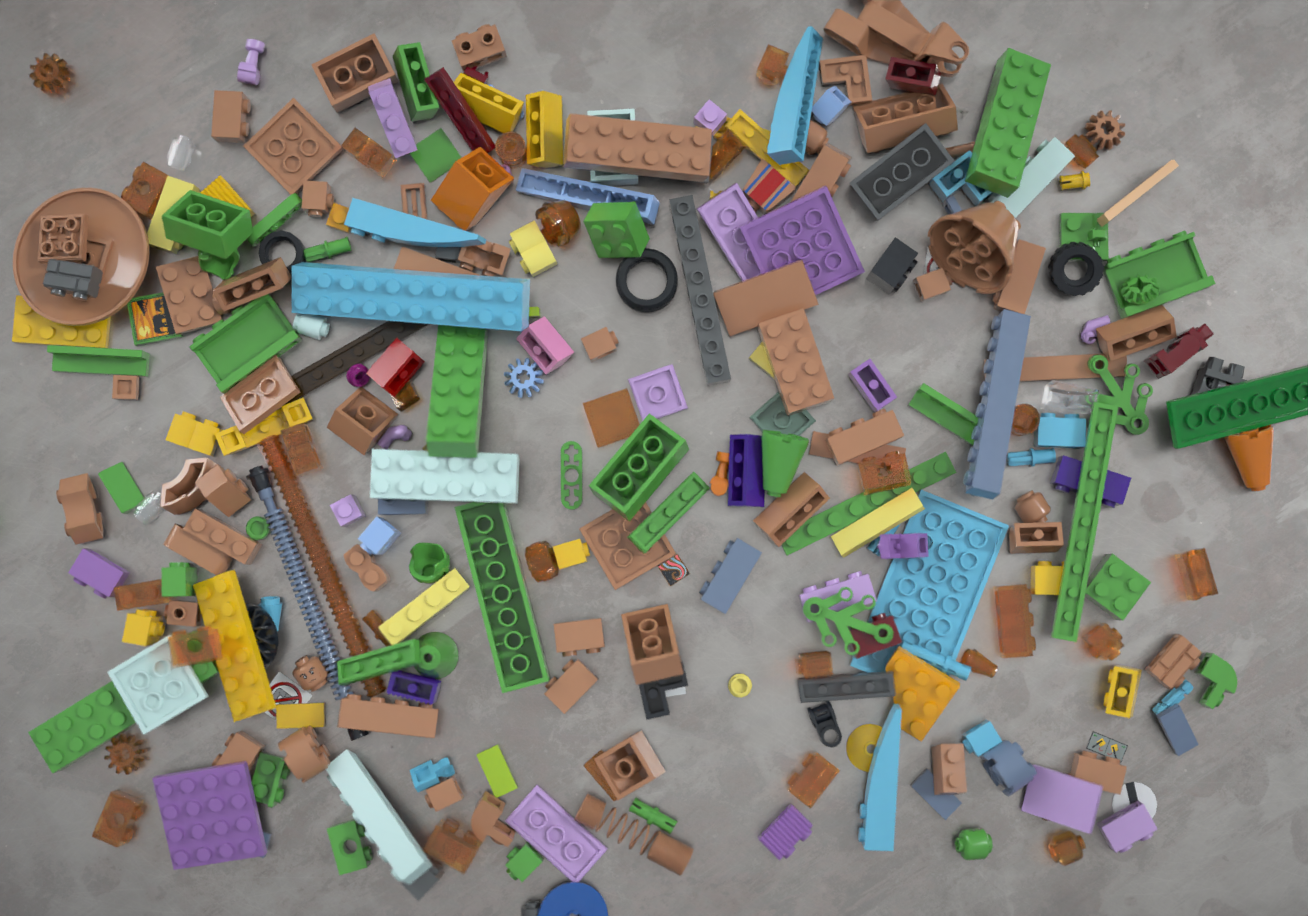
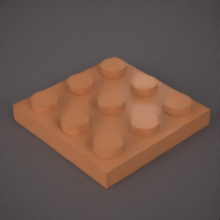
(293, 147)
(616, 553)

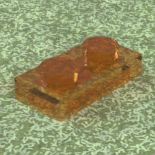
(725, 152)

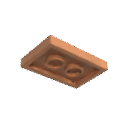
(188, 295)
(260, 394)

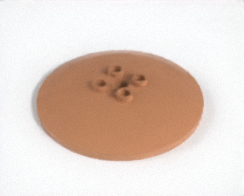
(115, 246)

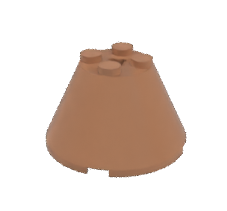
(976, 246)

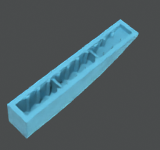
(795, 101)
(405, 228)
(881, 788)

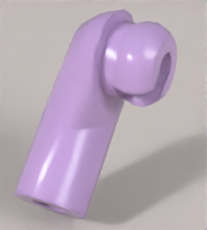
(1089, 333)
(393, 433)

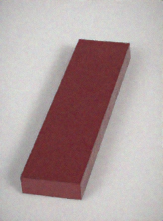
(459, 111)

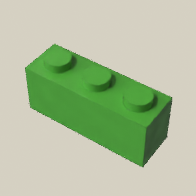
(411, 72)

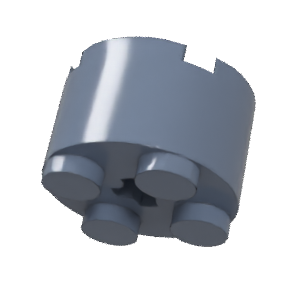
(1008, 767)

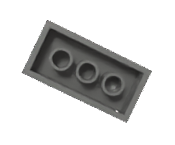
(902, 171)

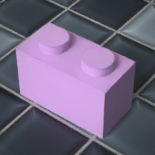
(1127, 827)

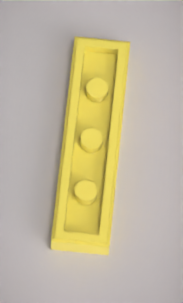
(877, 522)

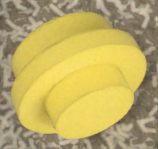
(739, 685)

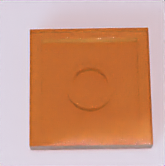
(611, 417)

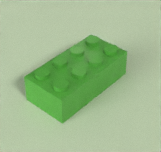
(639, 467)

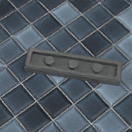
(847, 687)

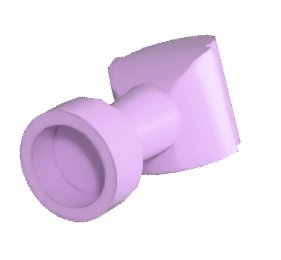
(248, 70)

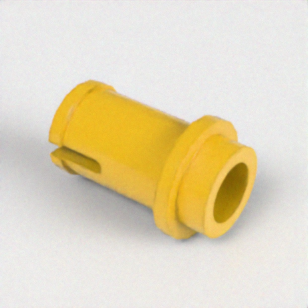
(1076, 181)

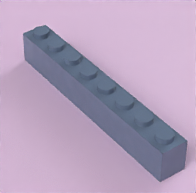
(997, 404)

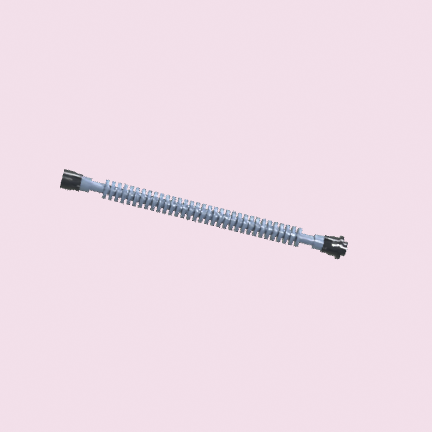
(261, 482)

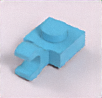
(427, 774)

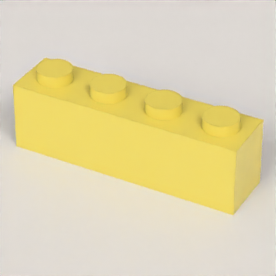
(424, 607)

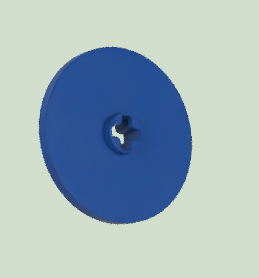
(575, 899)

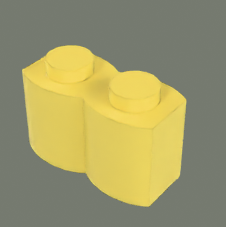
(533, 249)

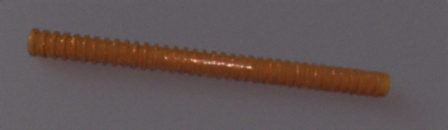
(318, 555)

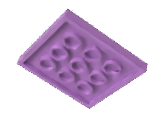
(805, 231)
(210, 815)

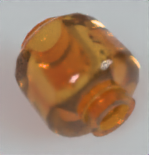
(1066, 848)

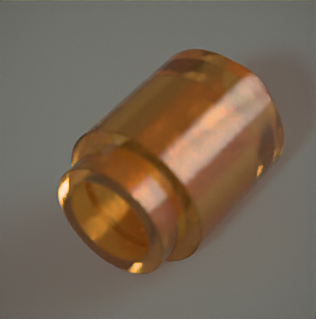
(1083, 150)

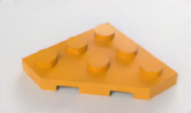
(920, 691)

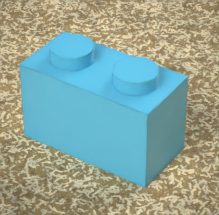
(1060, 432)

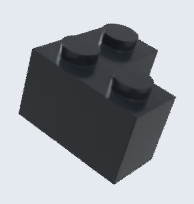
(890, 268)
(654, 694)

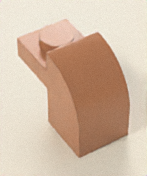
(486, 822)

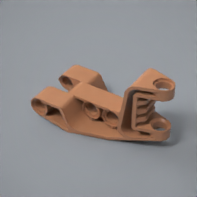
(890, 30)

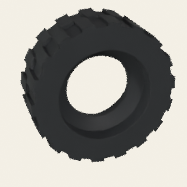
(1086, 283)

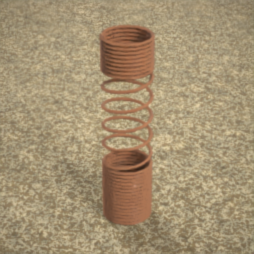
(664, 850)

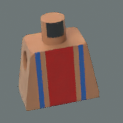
(767, 188)

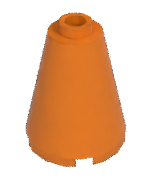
(1253, 455)

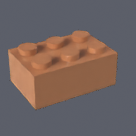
(351, 70)
(651, 644)

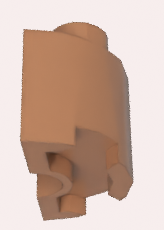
(488, 258)

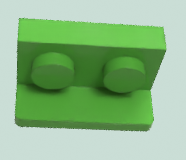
(269, 778)

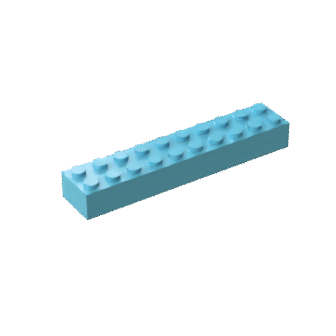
(411, 296)

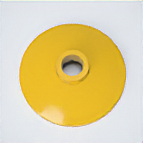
(857, 745)

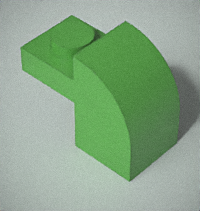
(1221, 679)

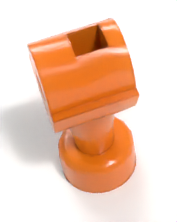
(719, 482)

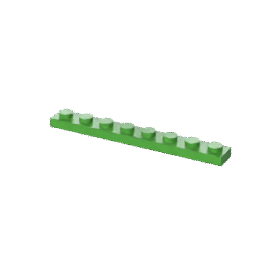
(861, 505)

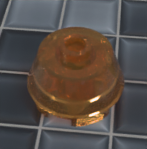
(559, 221)

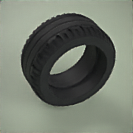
(648, 305)

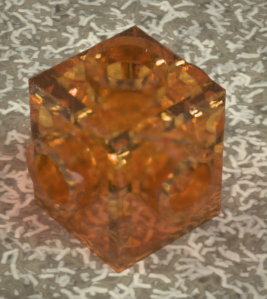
(1096, 640)

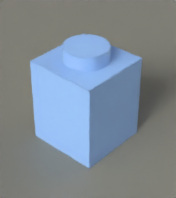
(830, 106)

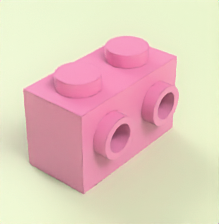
(545, 345)

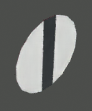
(1135, 792)

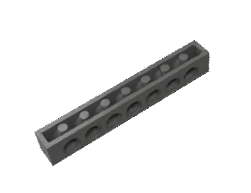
(699, 290)

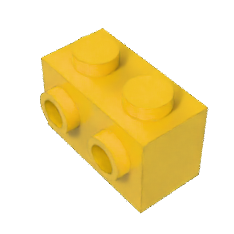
(143, 627)
(1123, 691)

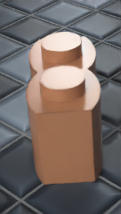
(370, 573)

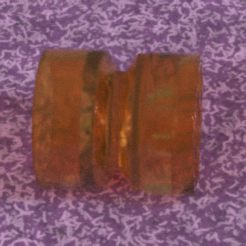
(511, 149)
(1025, 420)

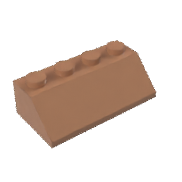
(894, 118)

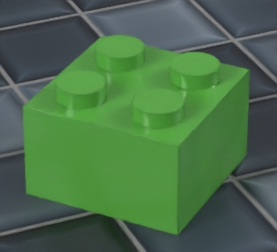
(616, 229)
(1115, 587)

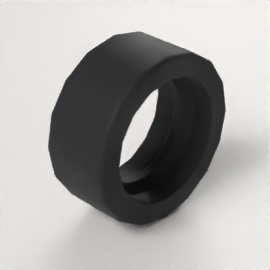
(280, 235)

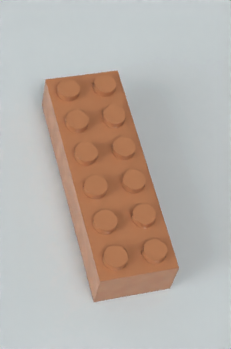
(637, 147)

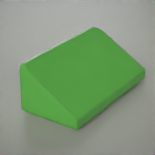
(121, 487)

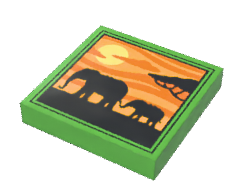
(150, 319)

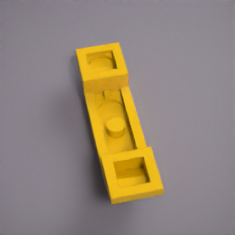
(291, 414)

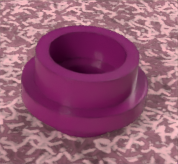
(362, 379)

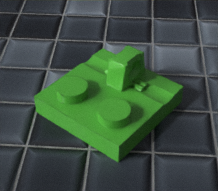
(1085, 229)

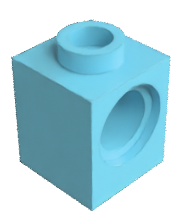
(981, 738)

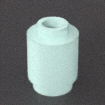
(311, 325)

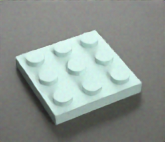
(155, 689)

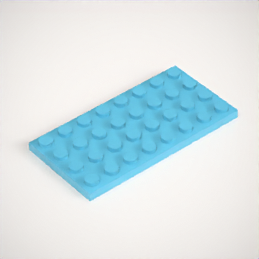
(937, 593)

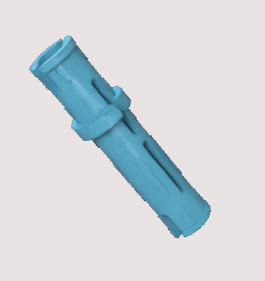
(940, 662)

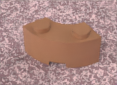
(182, 492)
(77, 498)

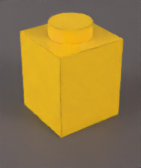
(571, 553)

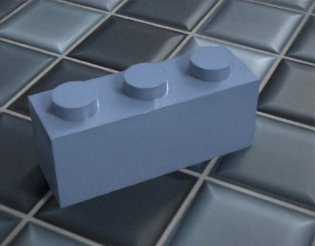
(729, 575)

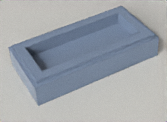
(1177, 729)
(942, 804)

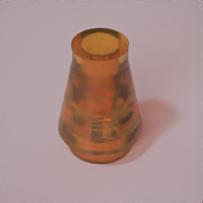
(979, 663)

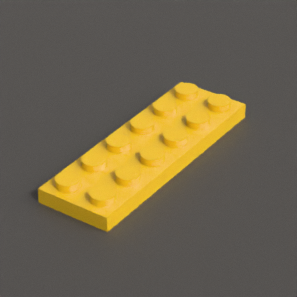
(241, 664)

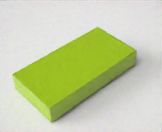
(497, 771)

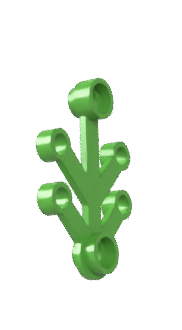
(1122, 397)
(843, 619)

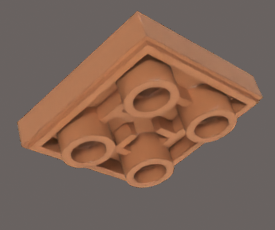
(63, 238)

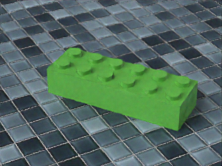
(1008, 123)
(457, 392)

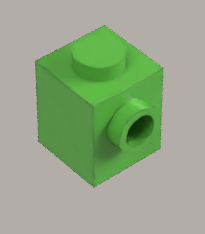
(523, 862)

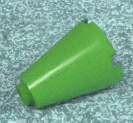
(780, 460)
(444, 655)

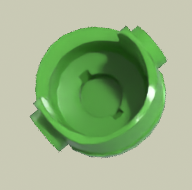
(218, 266)
(428, 562)

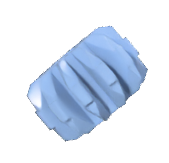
(519, 371)

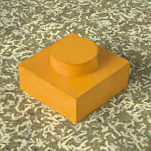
(337, 218)

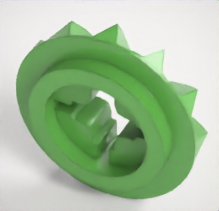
(1133, 295)

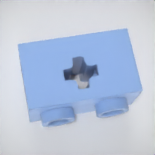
(378, 536)

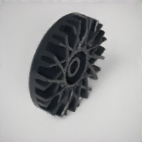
(264, 631)

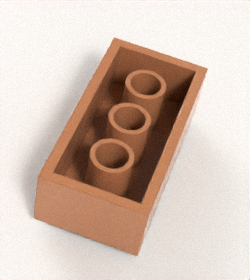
(795, 362)

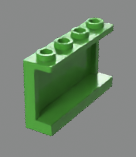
(1172, 263)
(245, 341)

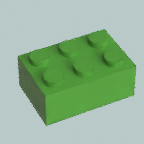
(207, 224)

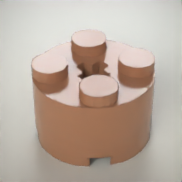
(305, 754)

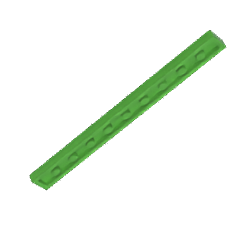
(1084, 522)

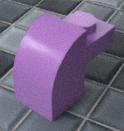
(903, 545)

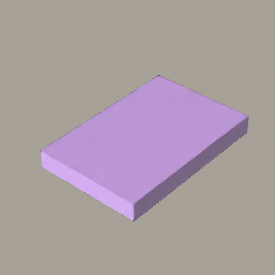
(1062, 799)

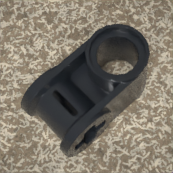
(825, 722)

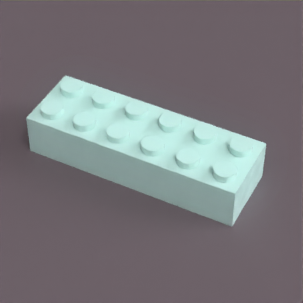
(455, 479)

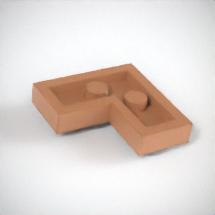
(852, 72)

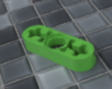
(275, 219)
(577, 493)

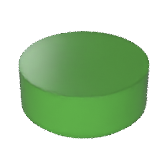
(257, 528)

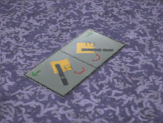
(1106, 746)

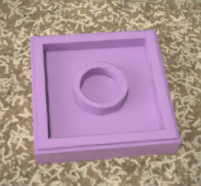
(658, 393)

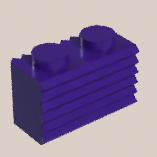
(414, 687)

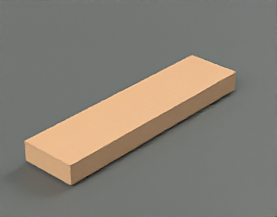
(1137, 192)

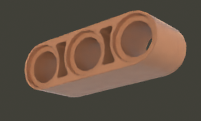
(197, 550)

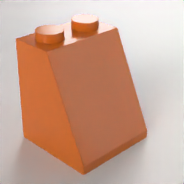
(471, 188)

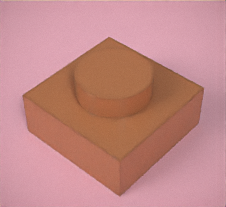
(125, 387)

